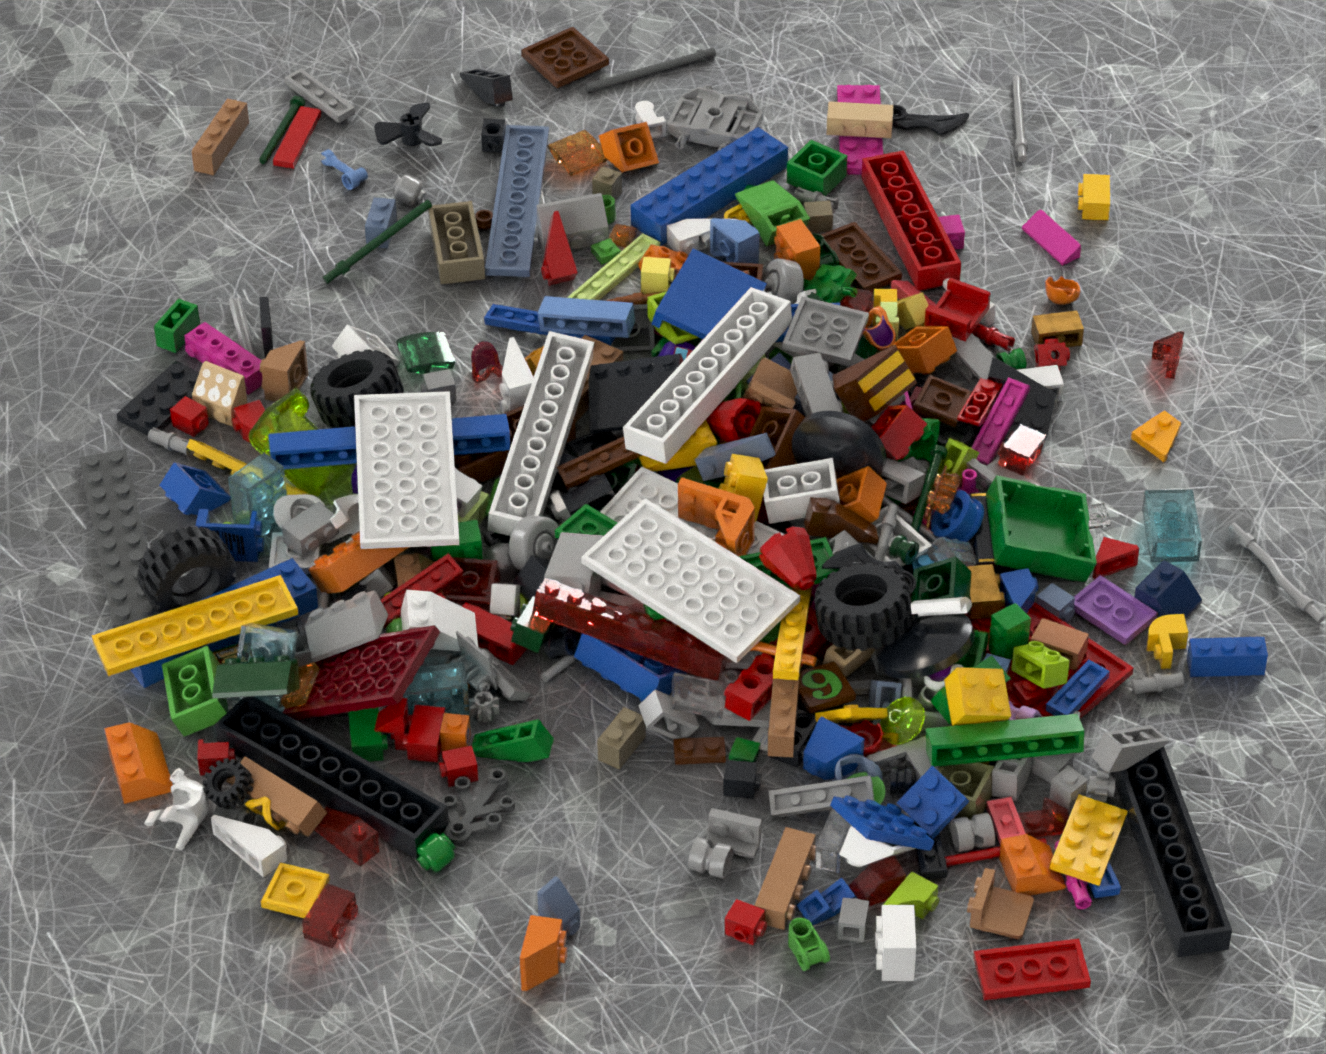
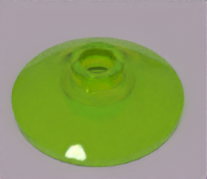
(903, 720)

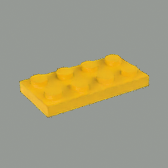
(1088, 840)

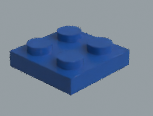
(932, 802)

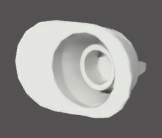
(291, 506)

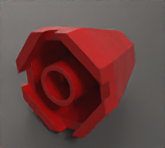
(734, 419)
(790, 558)

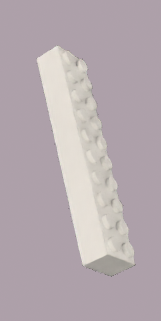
(707, 375)
(541, 432)

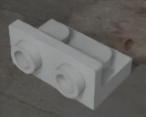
(735, 830)

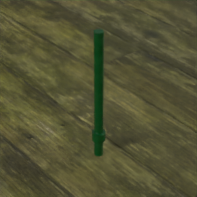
(343, 267)

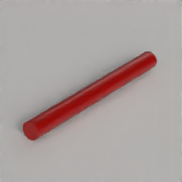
(976, 855)

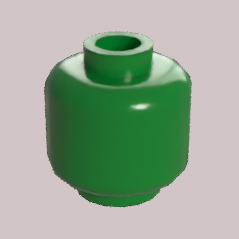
(436, 852)

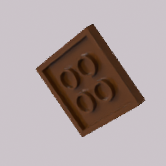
(565, 57)

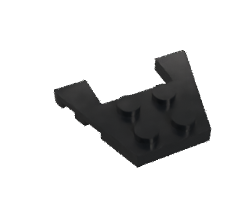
(1037, 406)

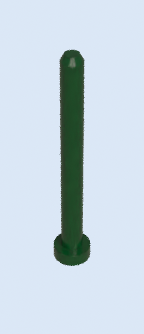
(295, 104)
(938, 453)

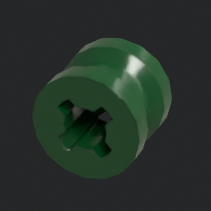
(904, 549)

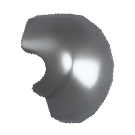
(501, 553)

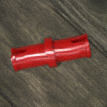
(993, 336)

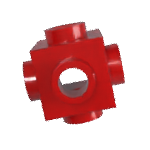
(1043, 353)

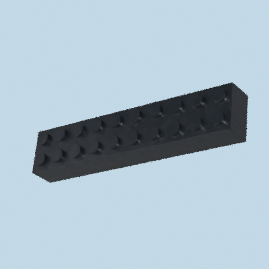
(332, 774)
(1173, 856)

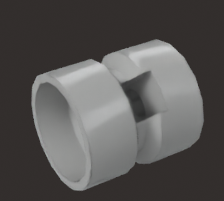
(972, 832)
(711, 857)

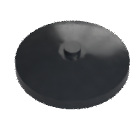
(838, 437)
(927, 646)

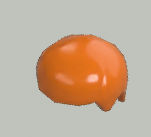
(1062, 291)

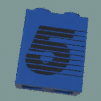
(241, 539)

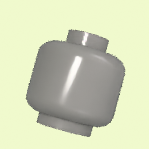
(408, 190)

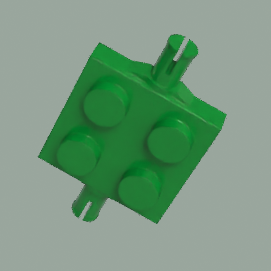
(832, 283)

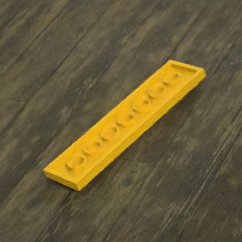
(193, 625)

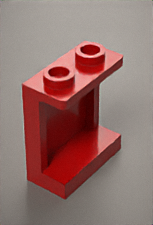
(959, 309)

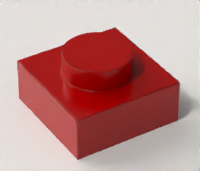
(1029, 692)

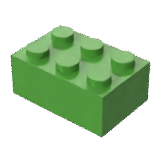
(190, 689)

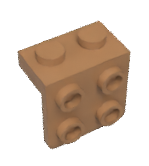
(772, 386)
(998, 909)

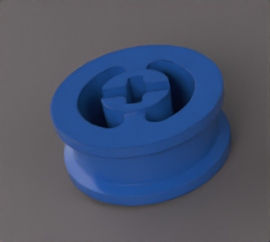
(961, 520)

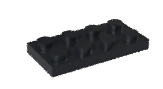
(153, 404)

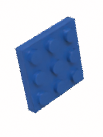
(882, 822)

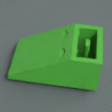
(769, 207)

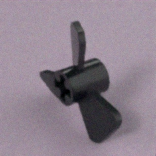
(408, 129)

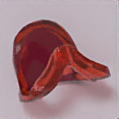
(485, 357)

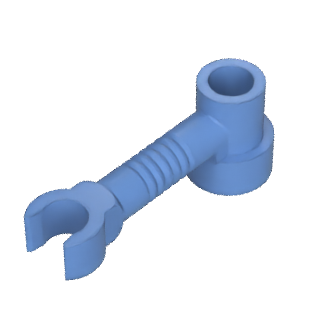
(351, 177)

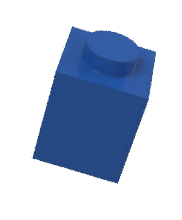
(1019, 588)

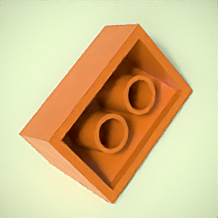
(137, 762)

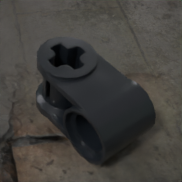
(562, 642)

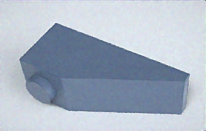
(713, 459)

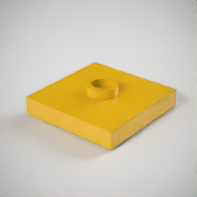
(853, 714)
(294, 890)

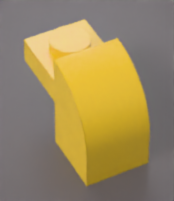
(1166, 635)

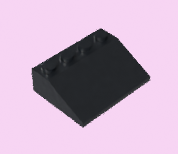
(623, 388)

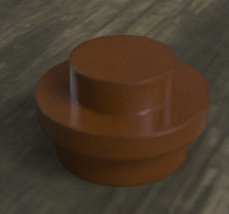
(484, 219)

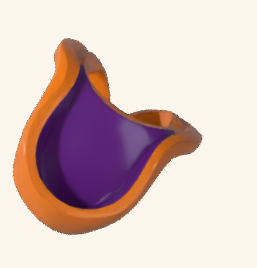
(883, 334)

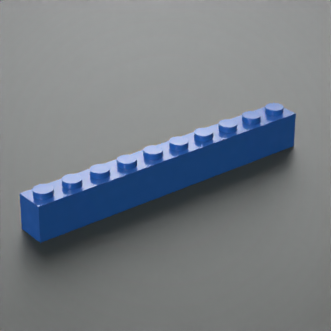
(338, 445)

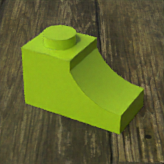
(917, 892)

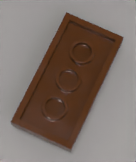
(863, 256)

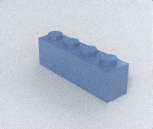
(586, 317)

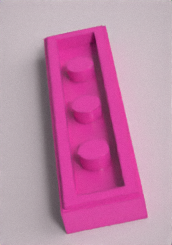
(1000, 420)

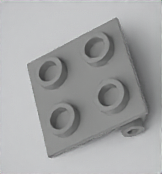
(476, 663)

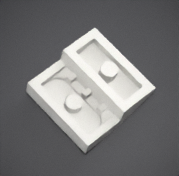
(941, 606)

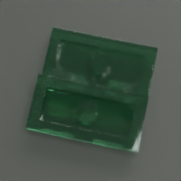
(425, 351)

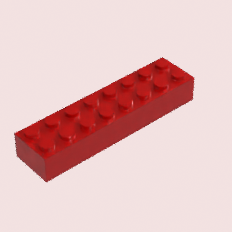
(910, 220)

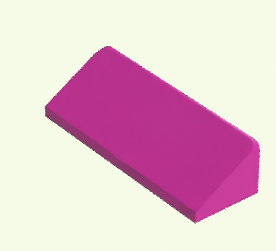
(1052, 238)

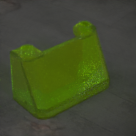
(288, 416)

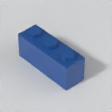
(1227, 656)

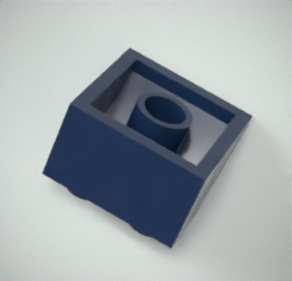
(1168, 591)

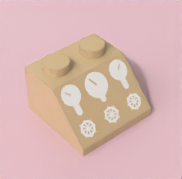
(219, 391)

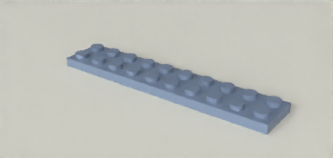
(516, 201)

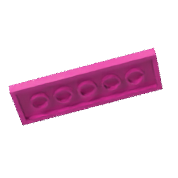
(855, 146)

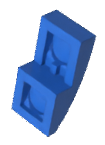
(824, 905)

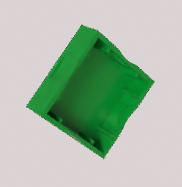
(1040, 529)

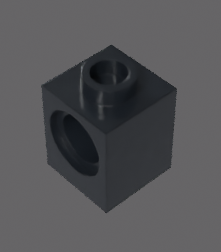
(493, 135)

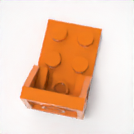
(719, 510)

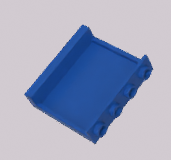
(703, 294)

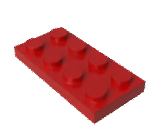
(1031, 969)

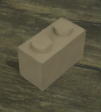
(621, 738)

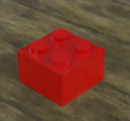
(898, 429)

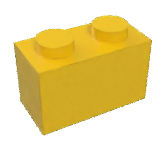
(1095, 197)

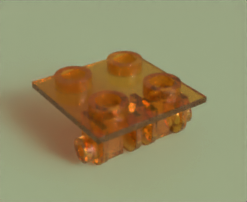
(943, 494)

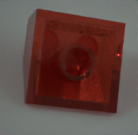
(475, 582)

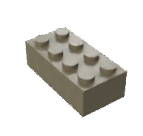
(456, 242)

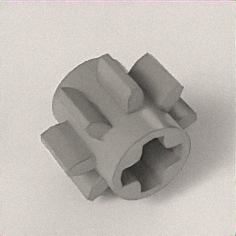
(484, 706)
(1101, 786)

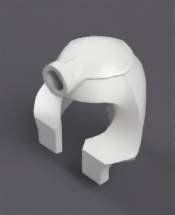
(346, 516)
(188, 807)

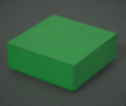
(744, 750)

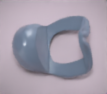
(864, 765)

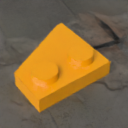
(1158, 434)

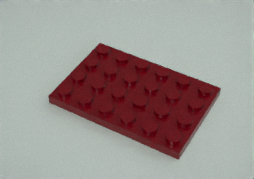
(367, 674)

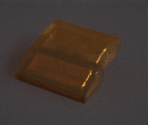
(577, 152)

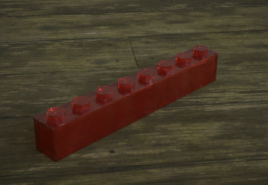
(627, 629)

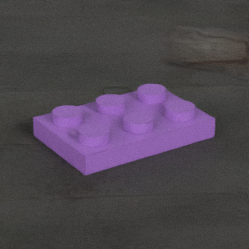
(1113, 610)

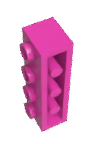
(214, 347)

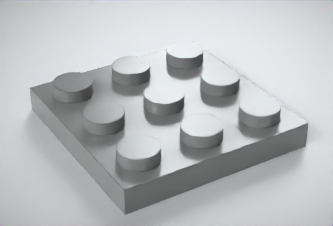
(825, 330)

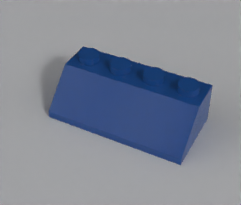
(628, 669)

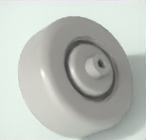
(784, 279)
(533, 537)

